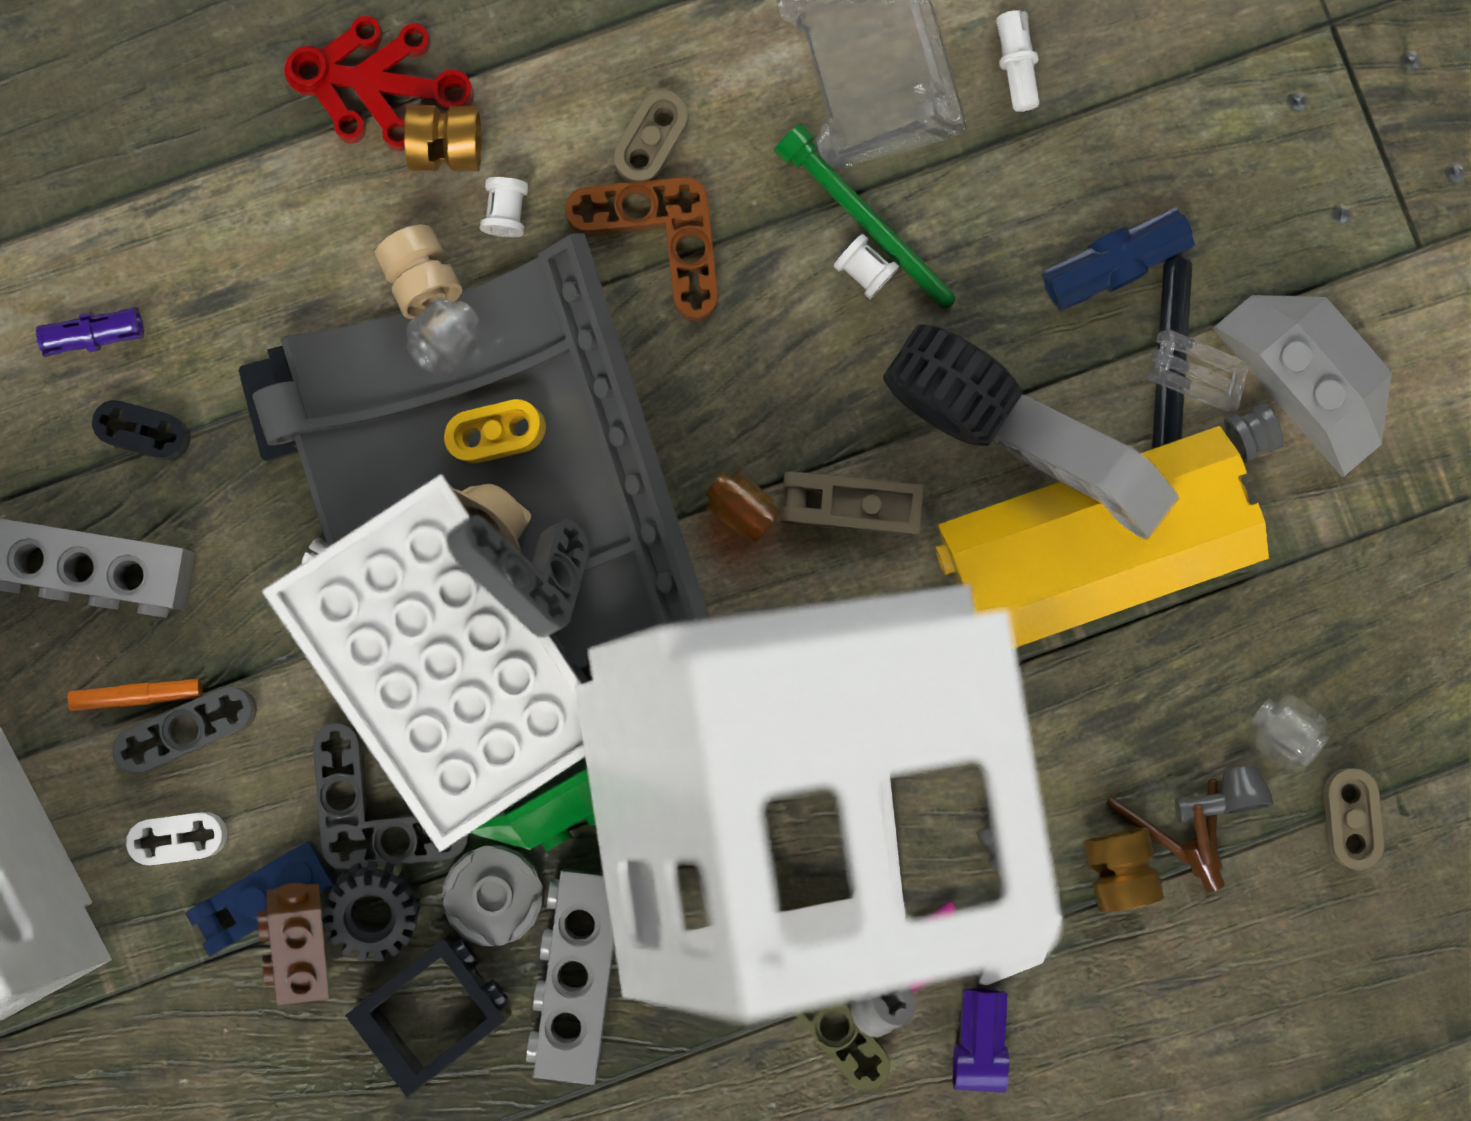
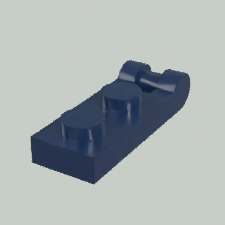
(250, 896)

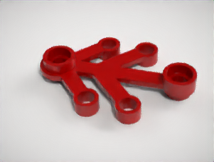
(371, 79)

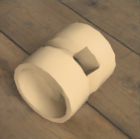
(414, 264)

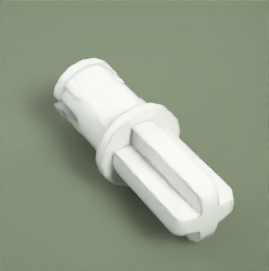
(1018, 59)

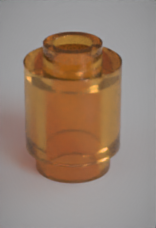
(741, 505)

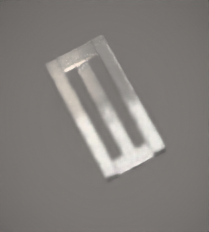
(1165, 359)

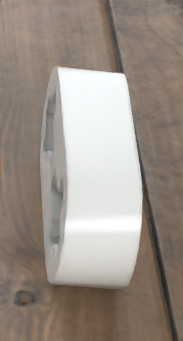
(177, 850)

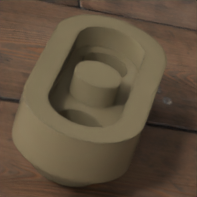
(648, 138)
(1357, 817)

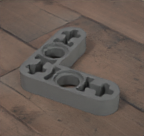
(535, 595)
(356, 818)

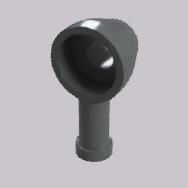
(1241, 792)

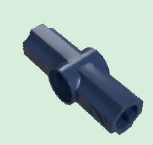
(1118, 259)

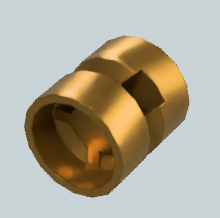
(443, 138)
(1123, 870)

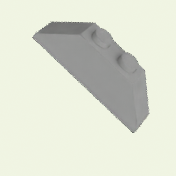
(1314, 371)

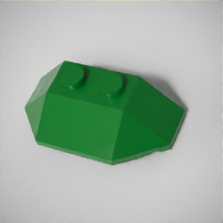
(545, 812)

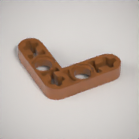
(677, 225)

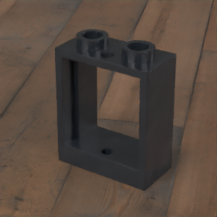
(388, 1044)

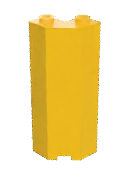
(1068, 561)

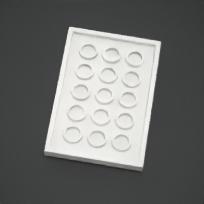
(433, 666)

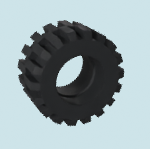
(952, 385)

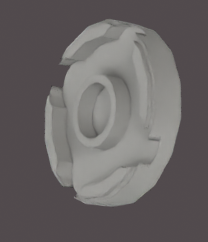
(492, 895)

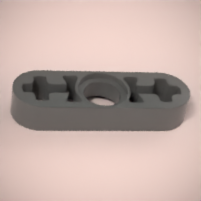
(156, 756)

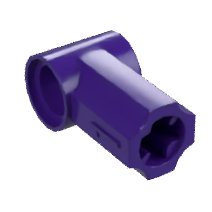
(980, 1055)

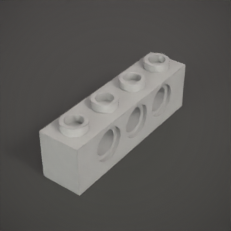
(165, 568)
(575, 1057)

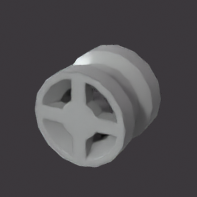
(877, 1018)

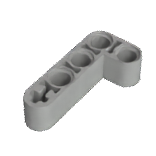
(1089, 463)

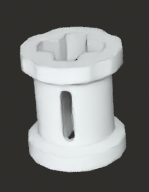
(504, 207)
(866, 266)

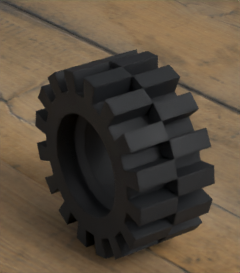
(367, 938)

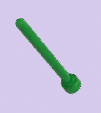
(799, 149)

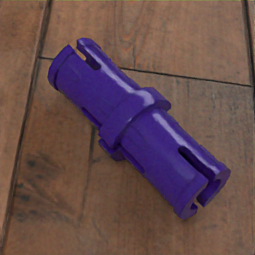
(90, 331)

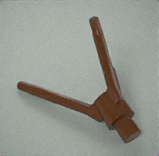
(1198, 852)

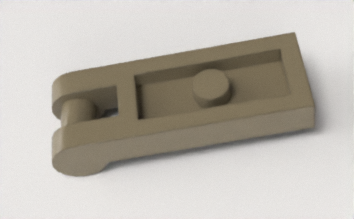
(853, 503)

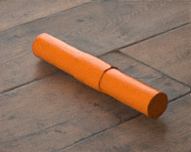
(134, 694)

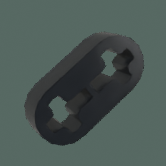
(143, 419)

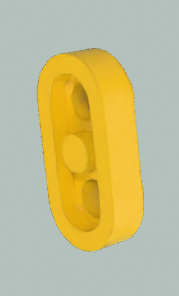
(497, 431)

